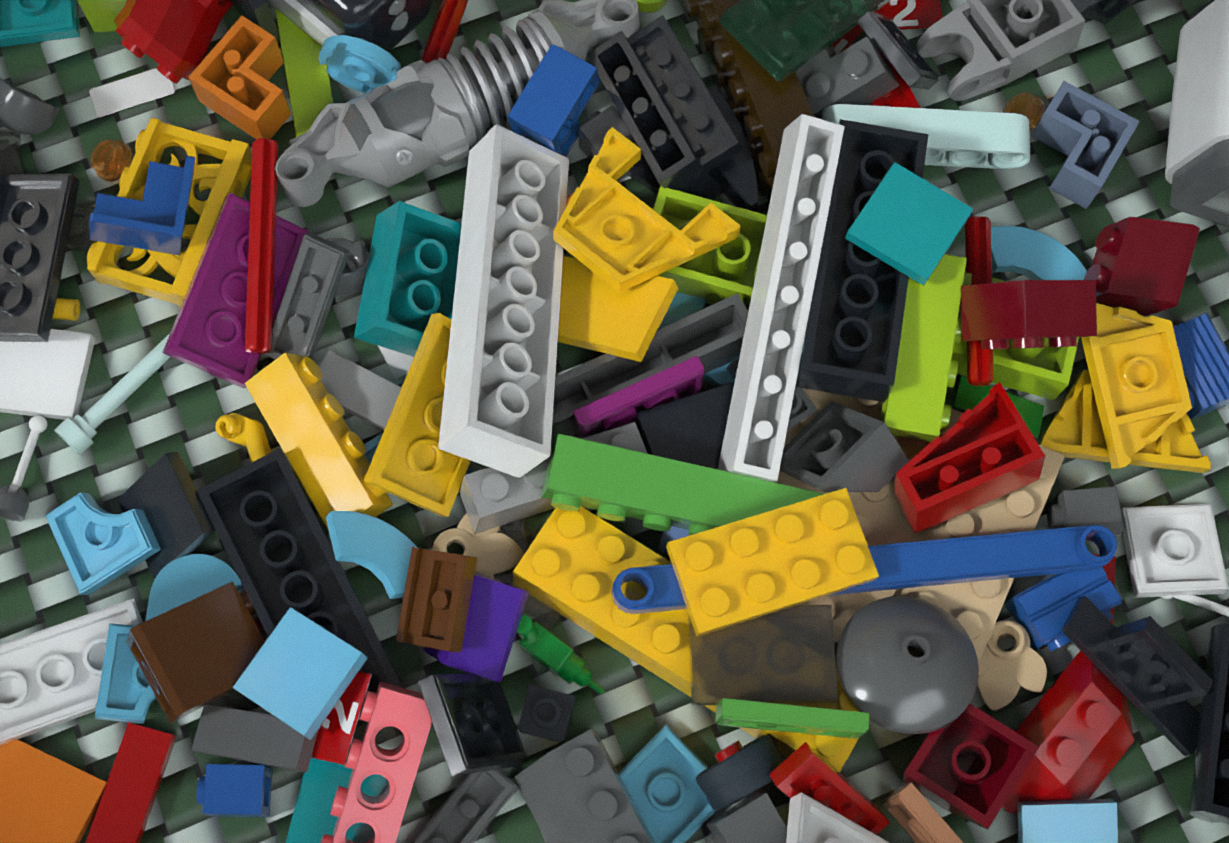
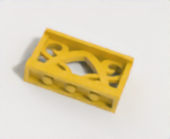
(221, 179)

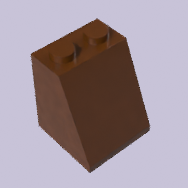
(197, 649)

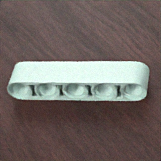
(954, 136)

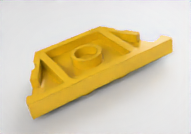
(1134, 379)
(1079, 435)

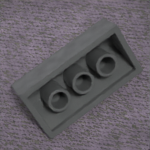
(581, 796)

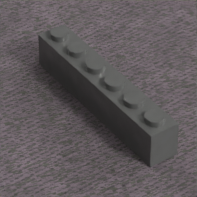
(711, 334)

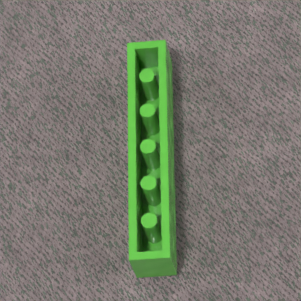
(656, 488)

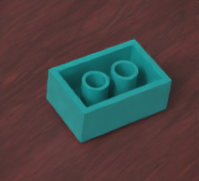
(407, 276)

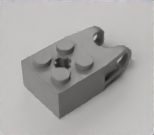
(1001, 40)

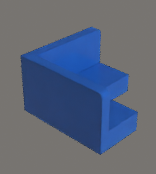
(554, 100)
(151, 223)

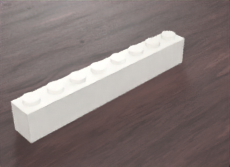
(781, 299)

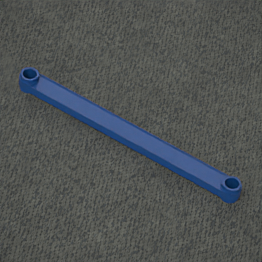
(923, 564)

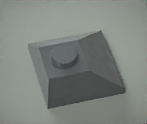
(843, 451)

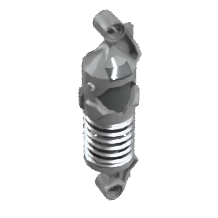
(442, 105)

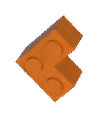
(237, 77)

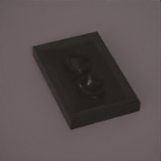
(767, 659)

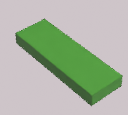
(791, 718)

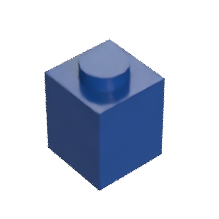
(235, 790)

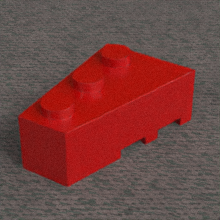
(969, 464)

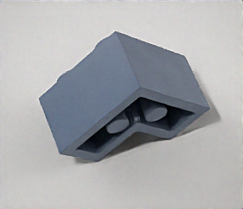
(1089, 135)

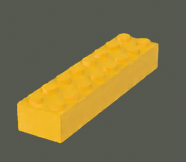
(574, 572)

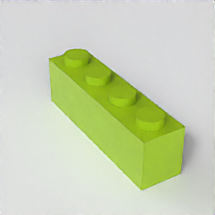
(924, 360)

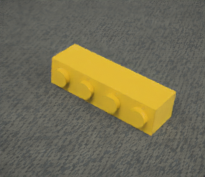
(316, 437)

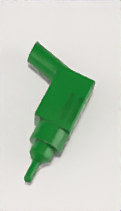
(554, 654)

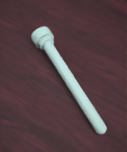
(81, 430)

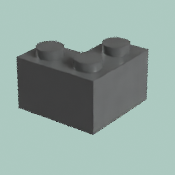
(850, 77)

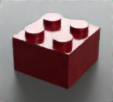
(1029, 313)

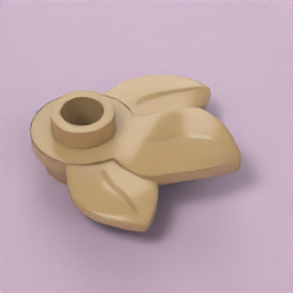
(493, 550)
(1006, 671)

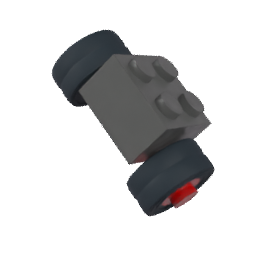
(739, 775)

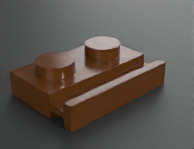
(436, 599)

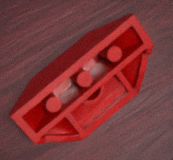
(1079, 733)

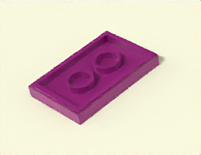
(622, 406)

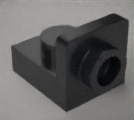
(546, 713)

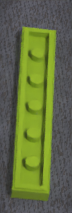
(306, 77)

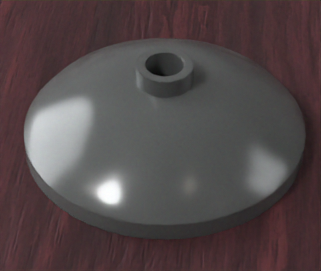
(891, 684)

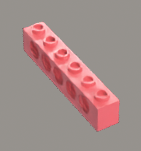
(385, 812)

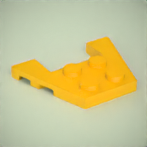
(624, 236)

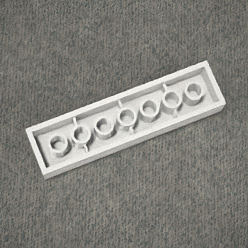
(506, 306)

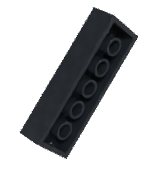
(856, 296)
(289, 558)

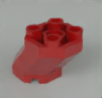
(170, 32)

